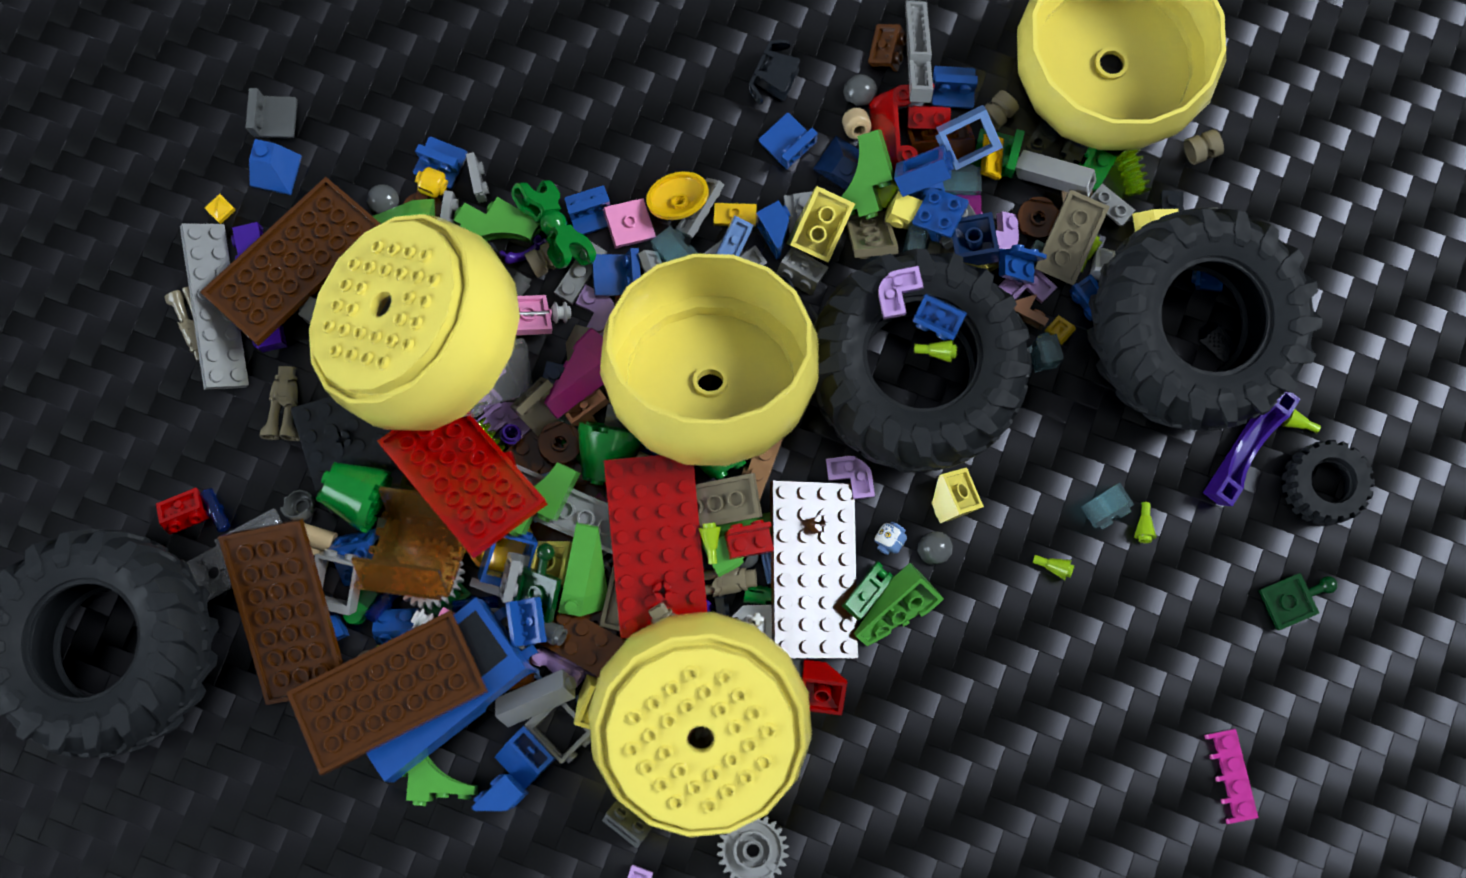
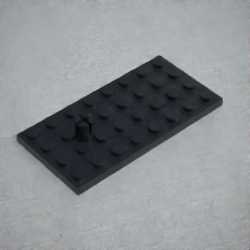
(337, 435)

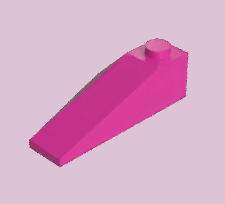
(580, 375)

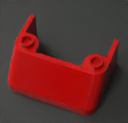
(885, 117)

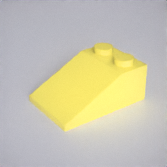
(821, 224)

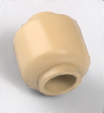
(856, 122)

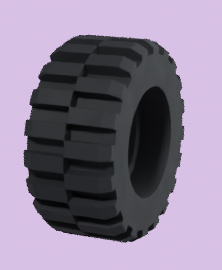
(1354, 474)

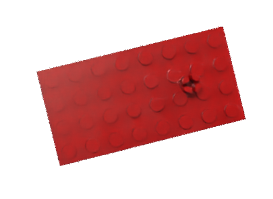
(465, 480)
(654, 538)

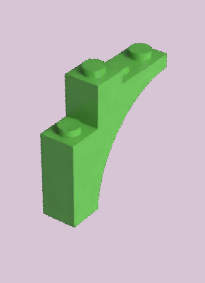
(872, 170)
(499, 223)
(556, 490)
(428, 779)

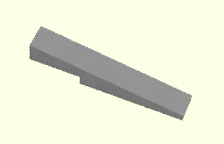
(919, 52)

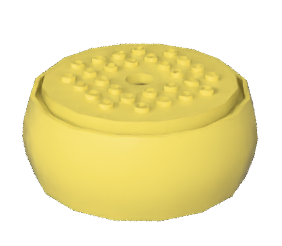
(1168, 73)
(715, 320)
(438, 341)
(688, 676)

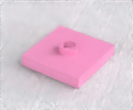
(629, 223)

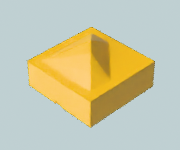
(220, 208)
(1061, 328)

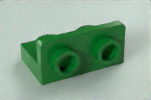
(1101, 162)

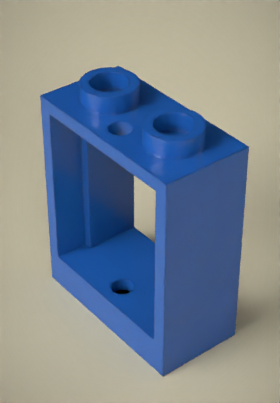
(924, 170)
(494, 577)

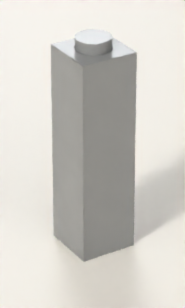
(1055, 173)
(535, 698)

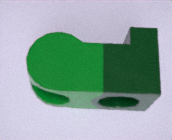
(365, 601)

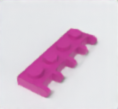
(1234, 775)

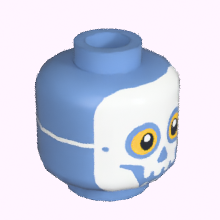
(890, 538)

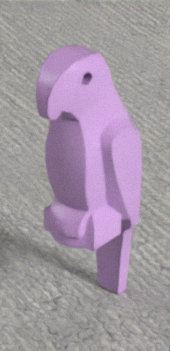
(556, 662)

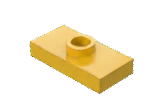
(992, 164)
(725, 211)

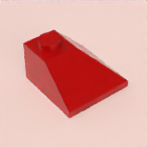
(824, 687)

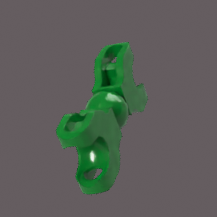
(562, 238)

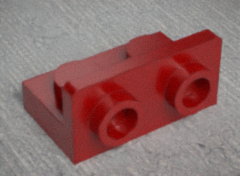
(927, 116)
(181, 511)
(749, 540)

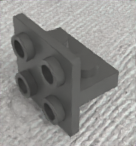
(627, 823)

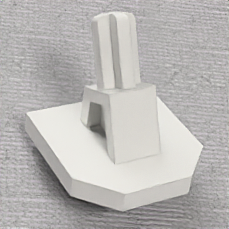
(758, 615)

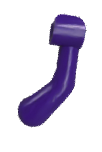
(518, 257)

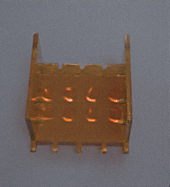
(414, 551)

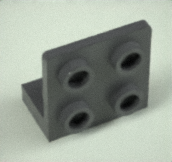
(270, 115)

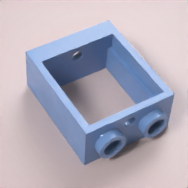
(963, 120)

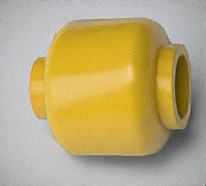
(431, 182)

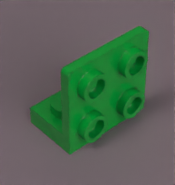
(1010, 151)

